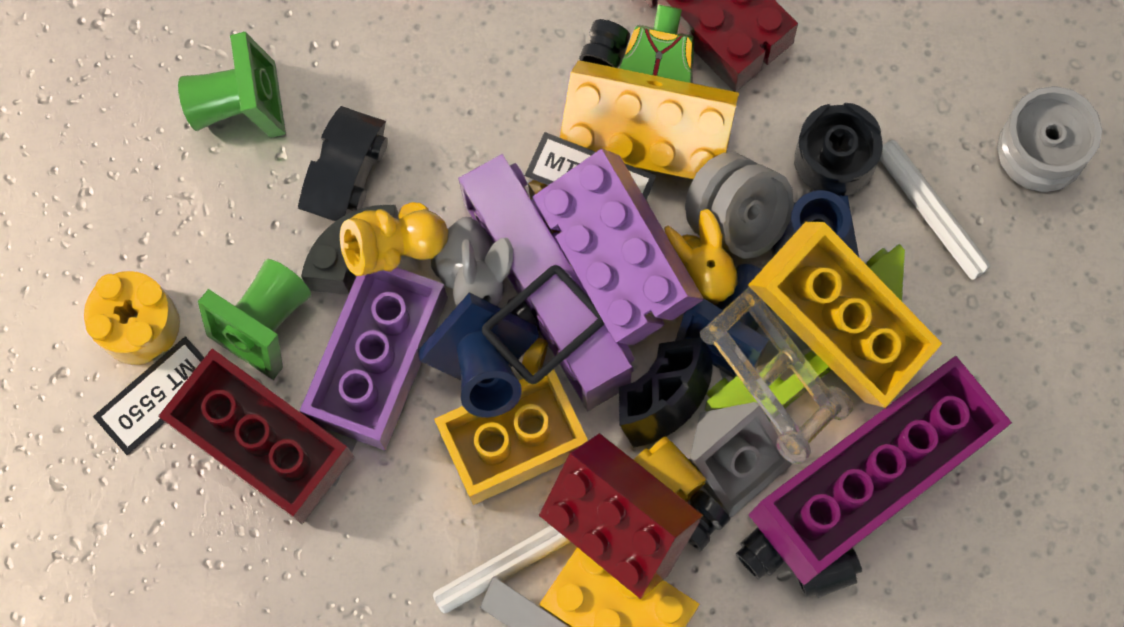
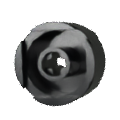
(835, 128)

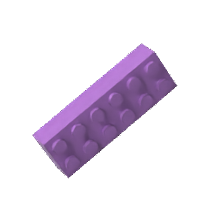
(501, 204)

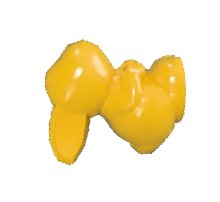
(377, 240)
(705, 259)

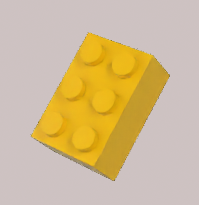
(514, 446)
(593, 598)

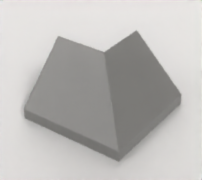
(736, 454)

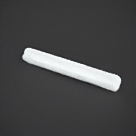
(933, 210)
(501, 567)

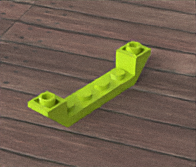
(724, 394)

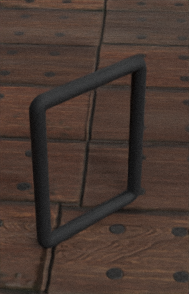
(507, 354)

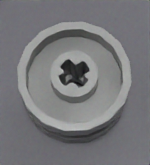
(1049, 139)
(746, 199)

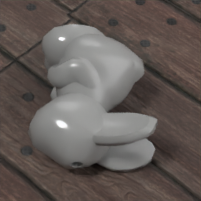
(473, 262)

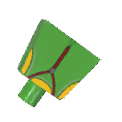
(661, 48)

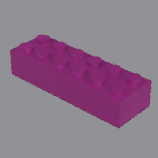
(878, 469)

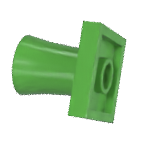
(246, 89)
(251, 323)

